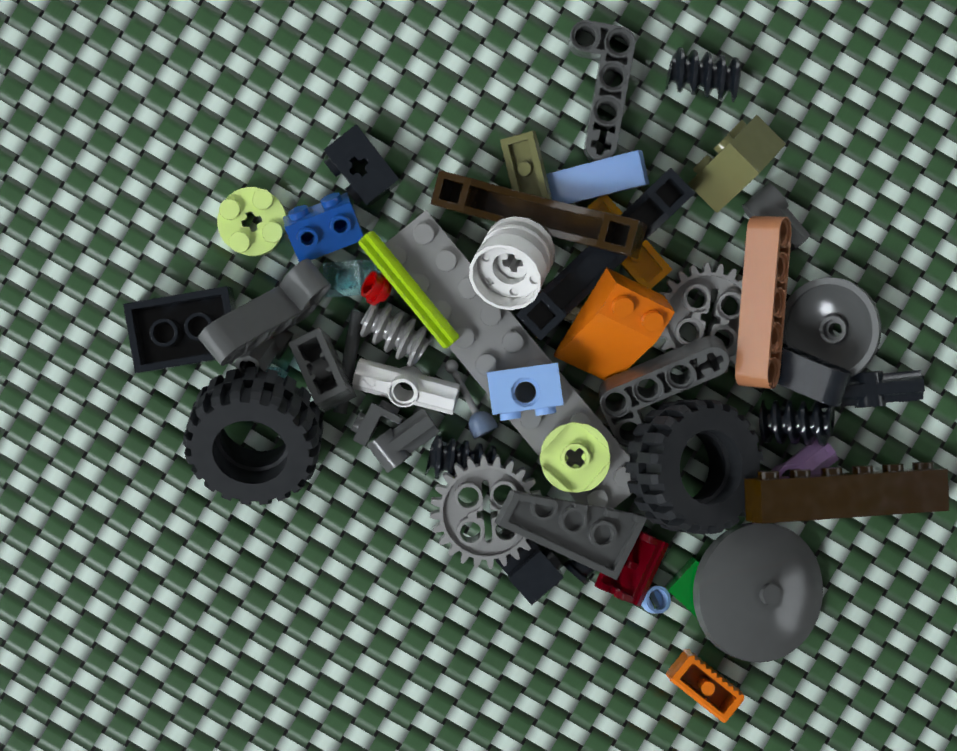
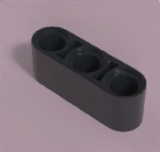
(813, 376)

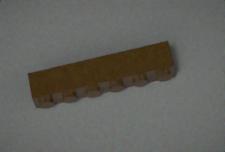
(846, 494)

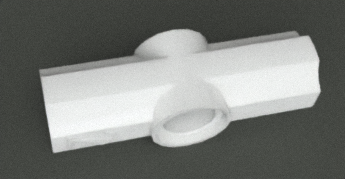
(386, 380)

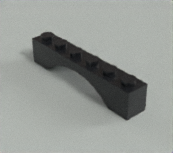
(583, 273)

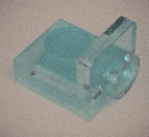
(347, 276)

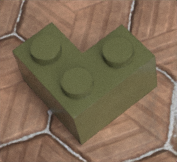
(739, 160)

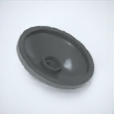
(821, 305)

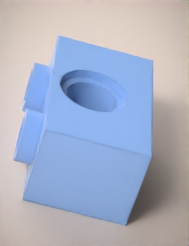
(547, 390)

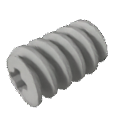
(395, 332)

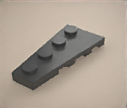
(577, 530)

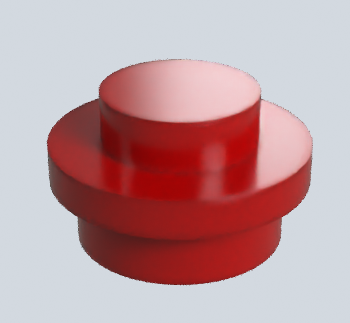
(376, 288)

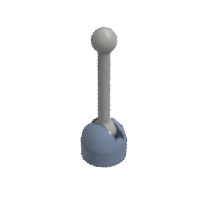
(480, 421)

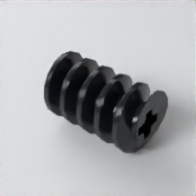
(704, 73)
(796, 423)
(444, 457)

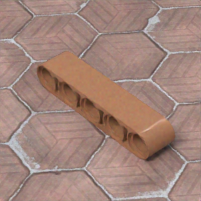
(763, 301)

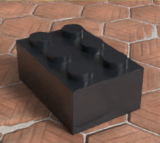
(167, 328)

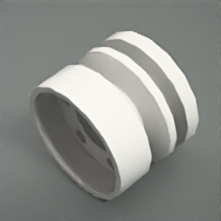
(512, 263)

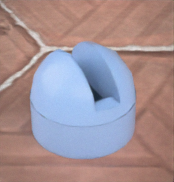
(659, 597)

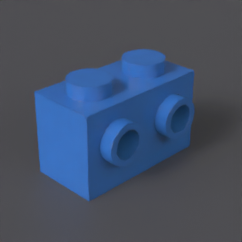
(323, 226)

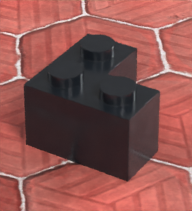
(534, 571)

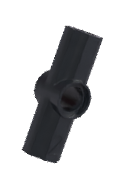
(879, 388)

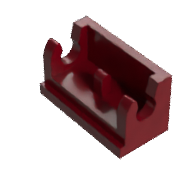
(637, 571)

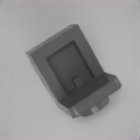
(366, 423)

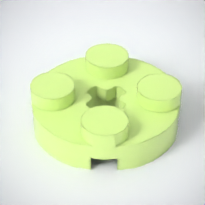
(235, 210)
(595, 457)

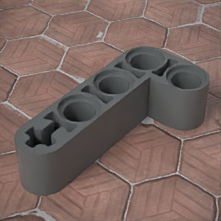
(604, 94)
(267, 314)
(665, 384)

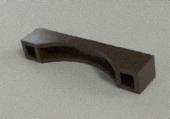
(559, 219)

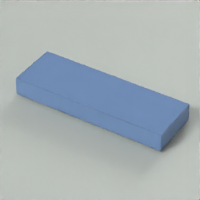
(598, 178)

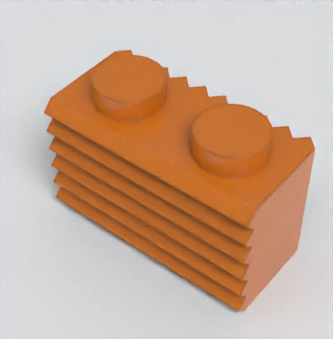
(705, 685)

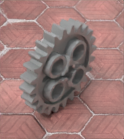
(705, 283)
(455, 513)

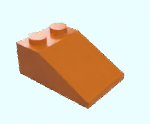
(614, 326)

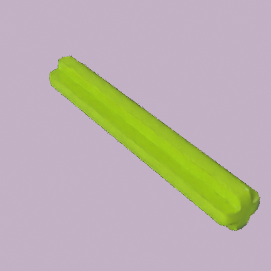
(408, 289)

